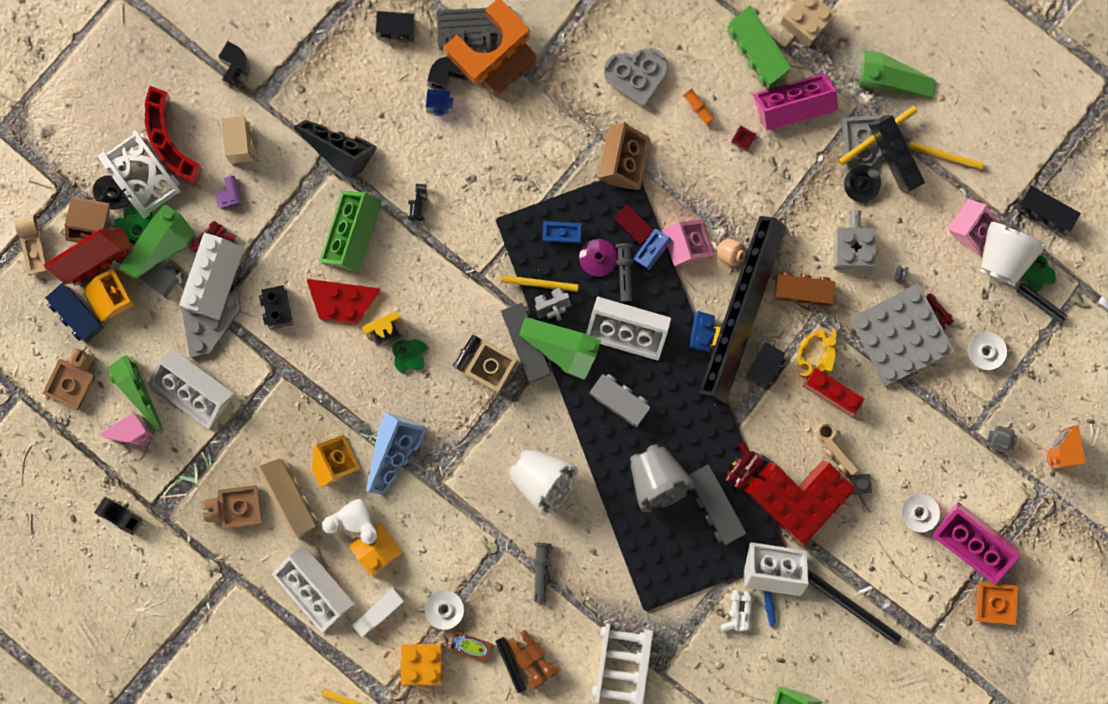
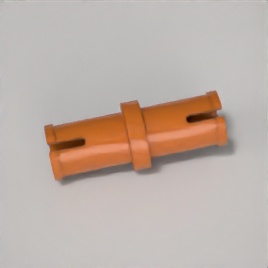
(698, 106)

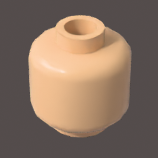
(731, 252)

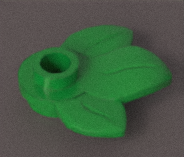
(133, 221)
(1037, 277)
(411, 356)

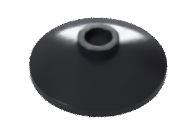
(107, 185)
(868, 189)

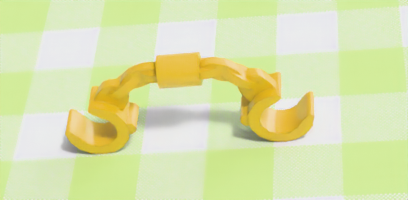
(804, 344)

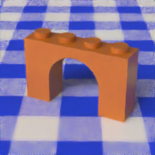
(478, 65)

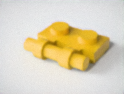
(826, 361)

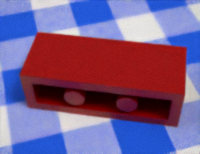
(833, 392)

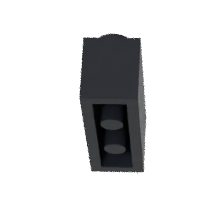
(1047, 211)

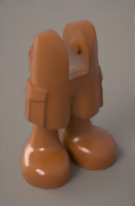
(528, 655)

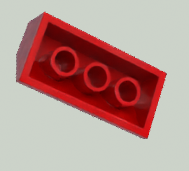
(89, 256)

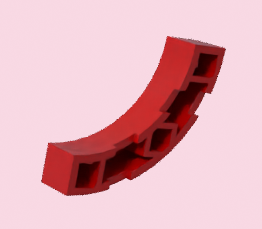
(156, 127)

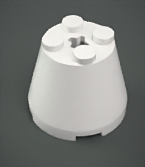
(1008, 253)
(543, 479)

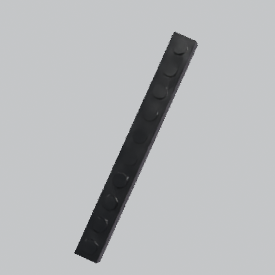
(742, 309)

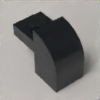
(237, 62)
(441, 72)
(118, 515)

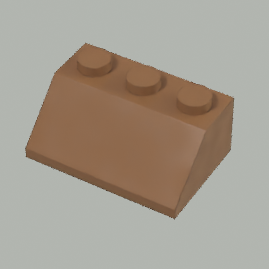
(624, 157)

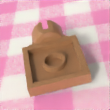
(71, 379)
(234, 507)

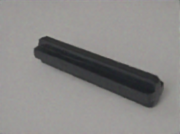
(1041, 303)
(511, 665)

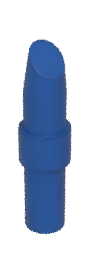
(769, 608)

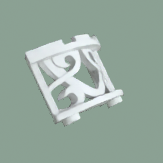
(115, 159)

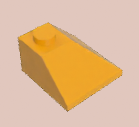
(333, 461)
(376, 555)

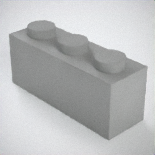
(620, 399)

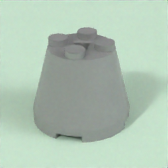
(658, 478)

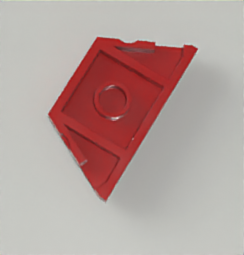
(341, 301)

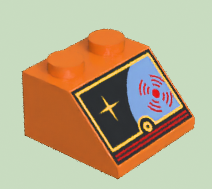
(1066, 449)

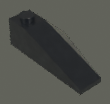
(341, 152)

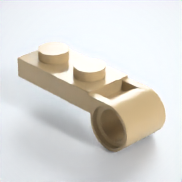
(31, 244)
(833, 451)

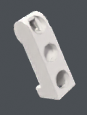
(378, 612)

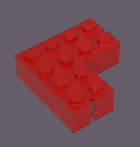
(804, 507)

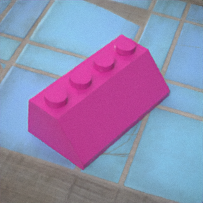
(796, 102)
(976, 543)

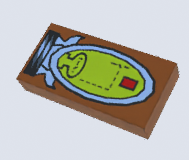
(471, 646)

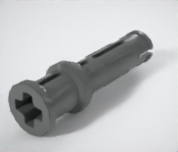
(625, 262)
(542, 561)

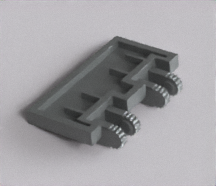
(468, 25)

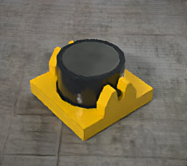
(384, 330)

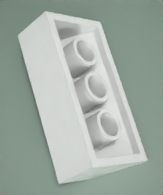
(211, 276)
(628, 328)
(190, 388)
(312, 588)

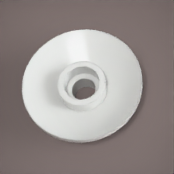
(995, 346)
(929, 509)
(436, 602)

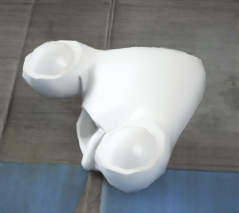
(354, 521)

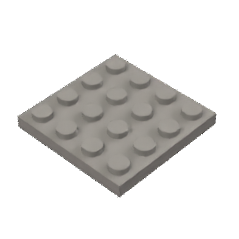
(901, 335)

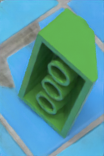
(758, 48)
(350, 230)

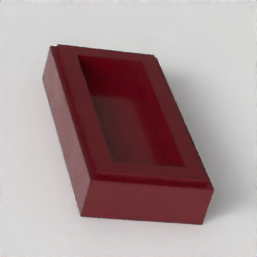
(633, 224)

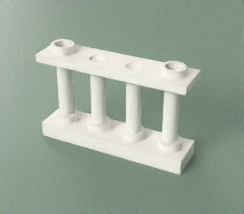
(637, 678)

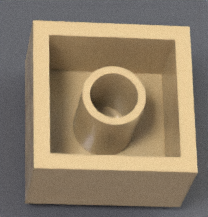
(807, 20)
(238, 140)
(491, 367)

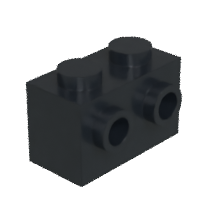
(276, 307)

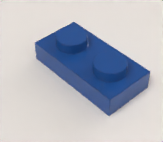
(561, 232)
(652, 249)
(702, 332)

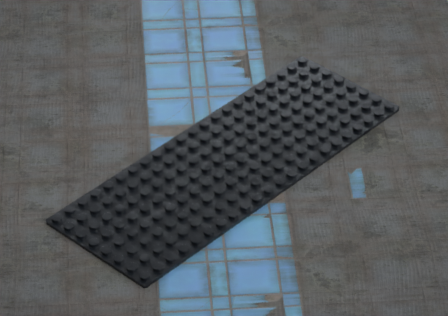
(670, 547)

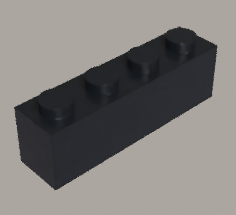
(896, 153)

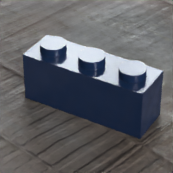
(73, 313)

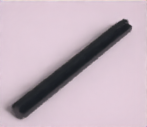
(853, 608)

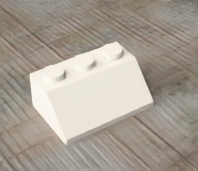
(776, 569)

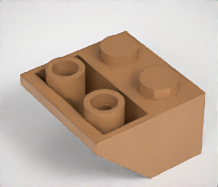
(85, 218)

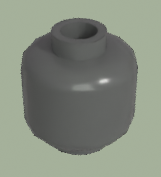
(1002, 439)

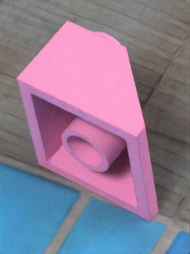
(972, 225)
(688, 242)
(129, 430)

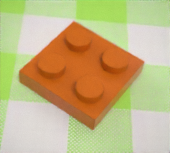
(996, 603)

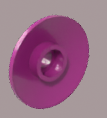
(598, 267)

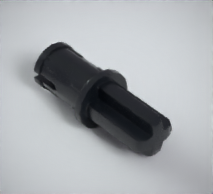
(467, 353)

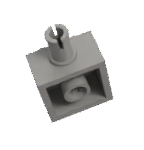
(861, 238)

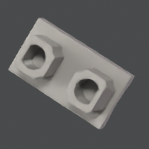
(554, 306)

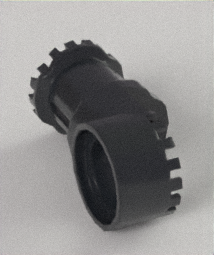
(416, 206)

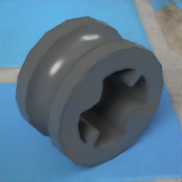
(901, 274)

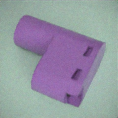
(229, 197)

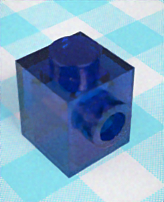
(438, 102)

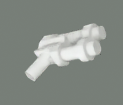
(740, 620)

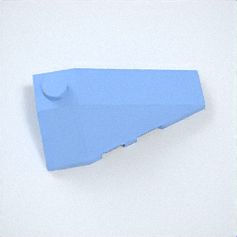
(393, 446)

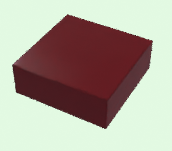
(743, 138)

